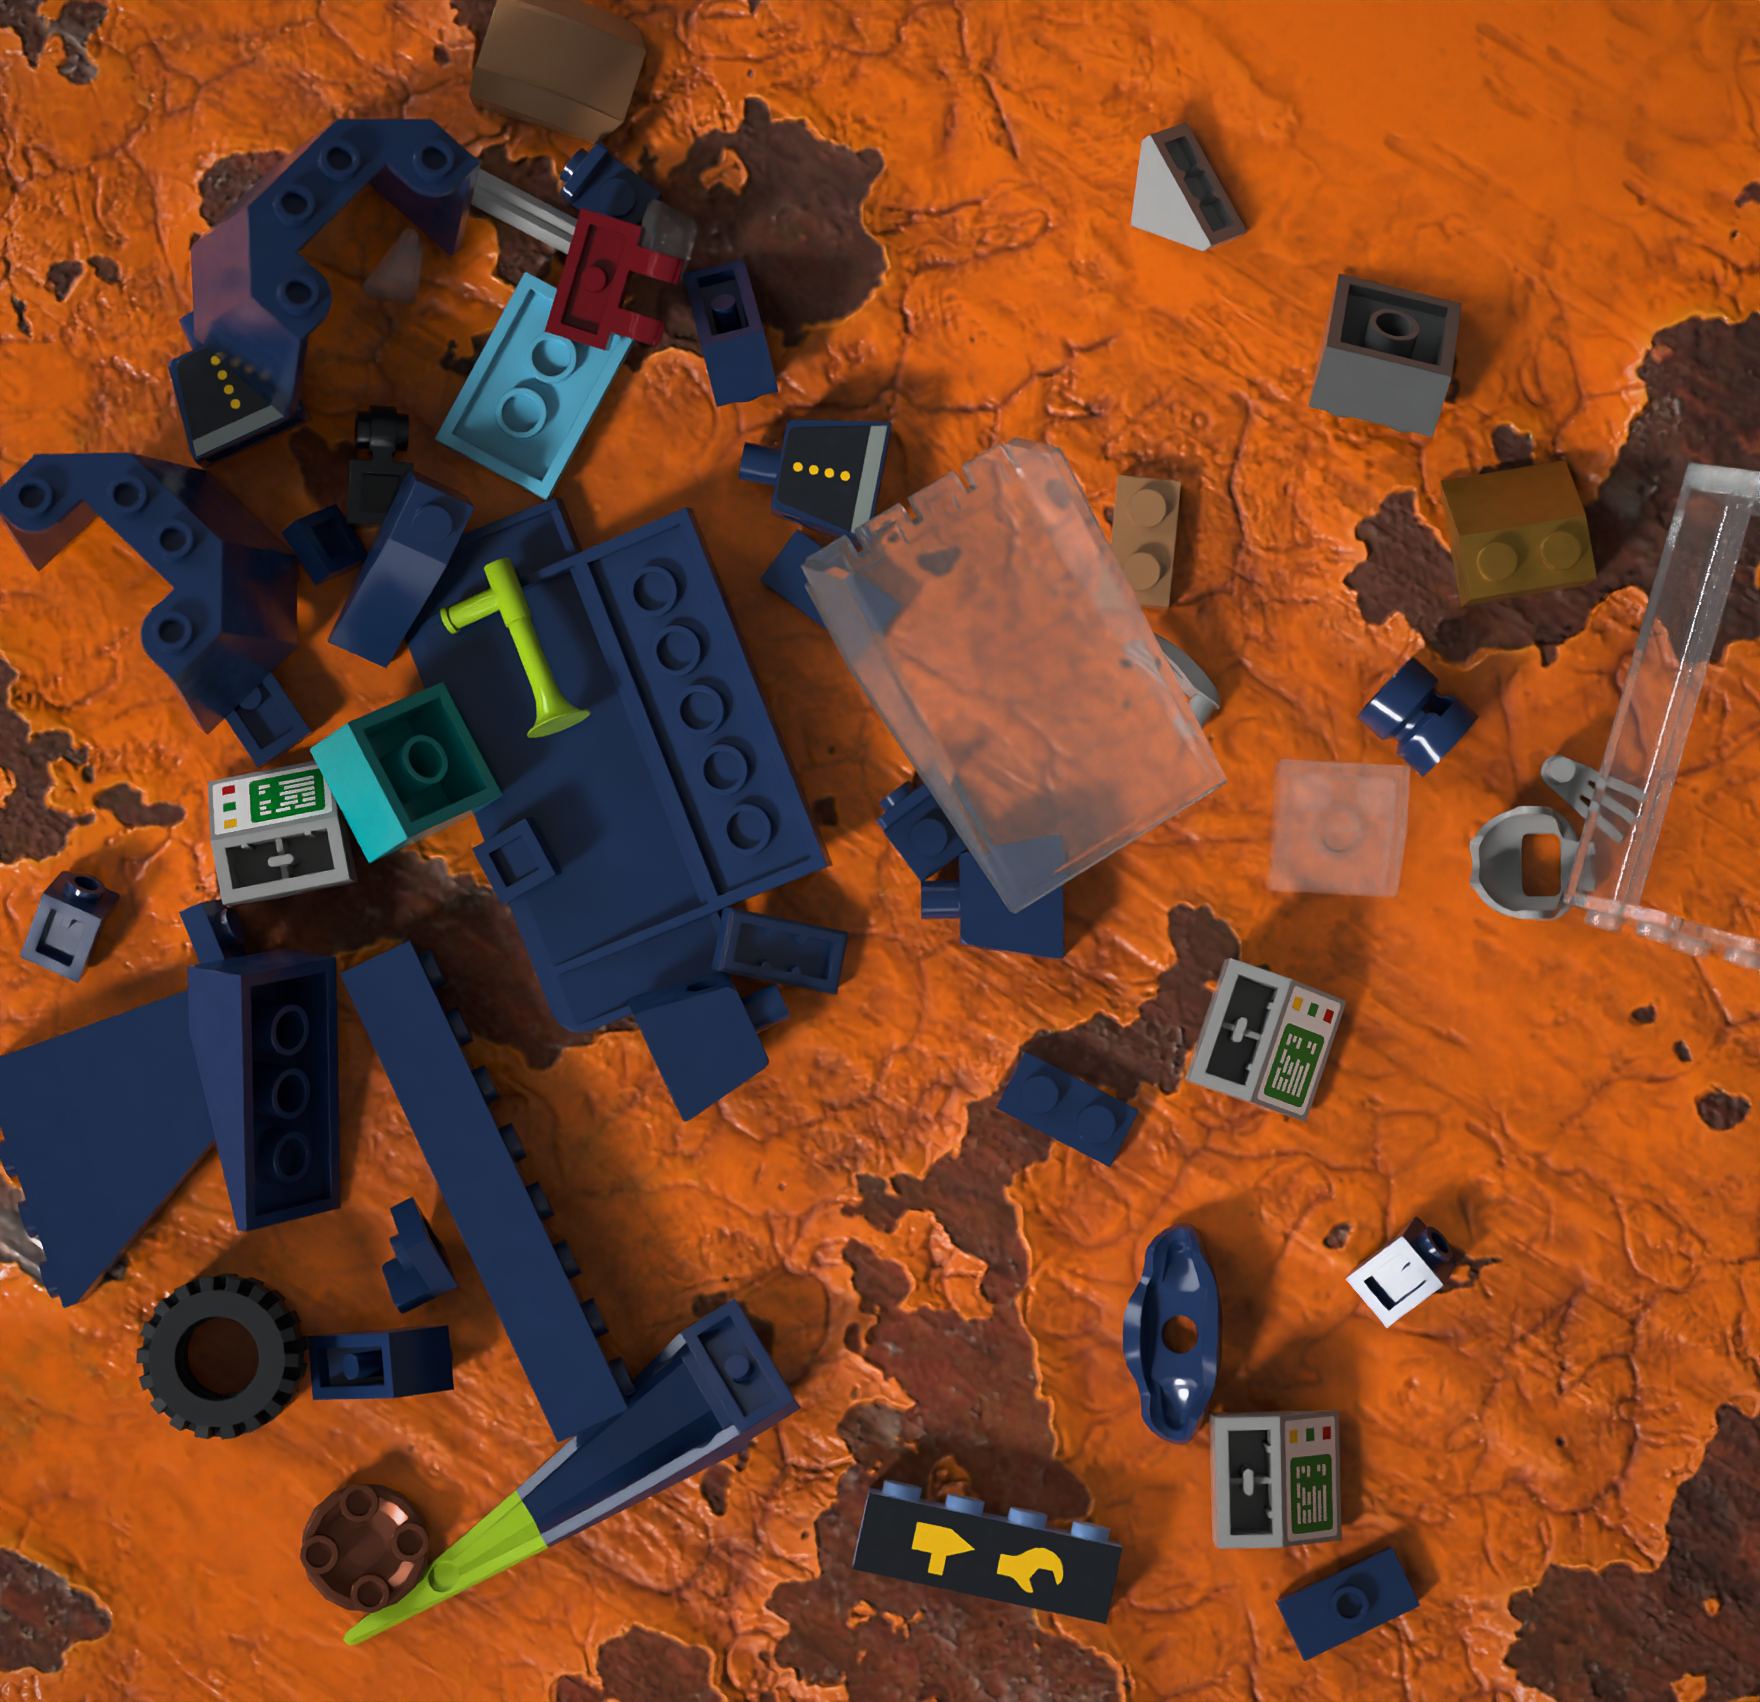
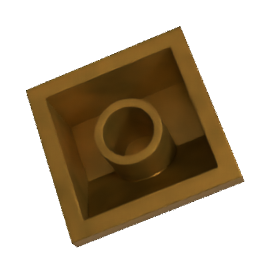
(1517, 533)

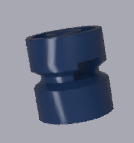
(1417, 716)

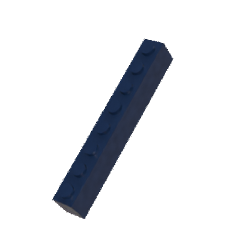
(487, 1190)

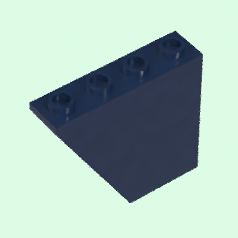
(102, 1137)

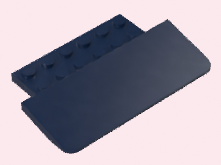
(659, 797)

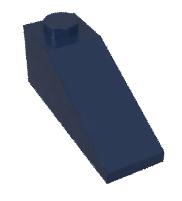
(401, 567)

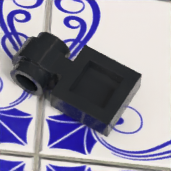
(376, 481)

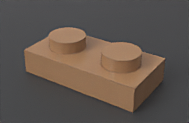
(1146, 536)

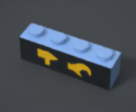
(988, 1553)

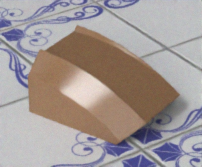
(559, 66)

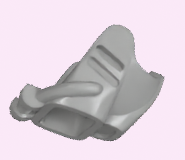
(1498, 861)

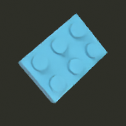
(530, 394)

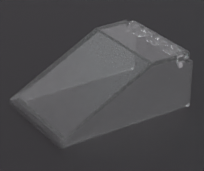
(1015, 668)

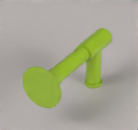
(506, 594)

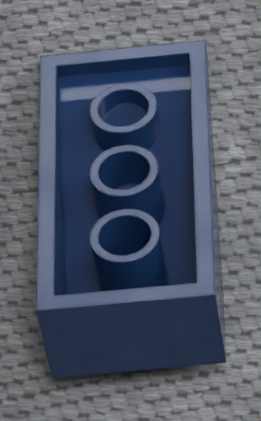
(271, 1080)

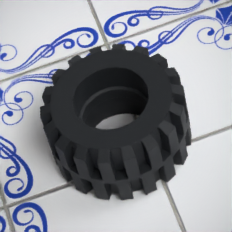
(168, 1369)

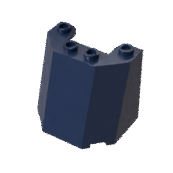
(254, 288)
(229, 572)

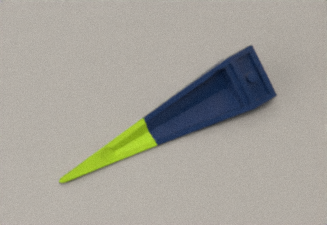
(689, 1412)

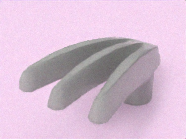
(1192, 681)
(1569, 781)

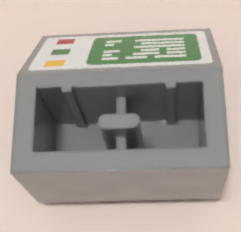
(277, 835)
(1265, 1039)
(1275, 1478)

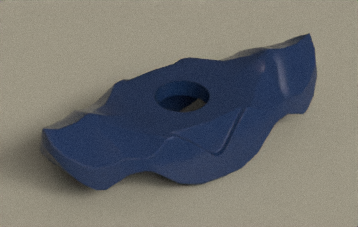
(1173, 1384)

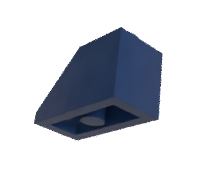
(730, 333)
(381, 1363)

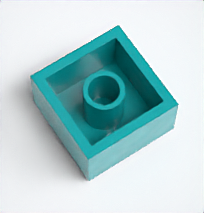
(405, 772)

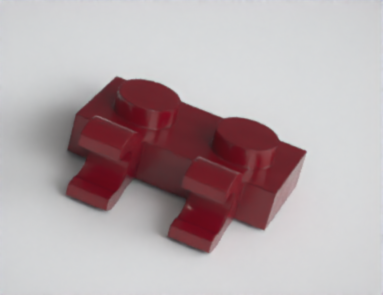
(597, 280)

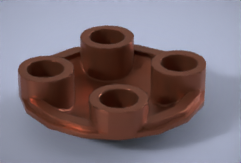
(365, 1547)

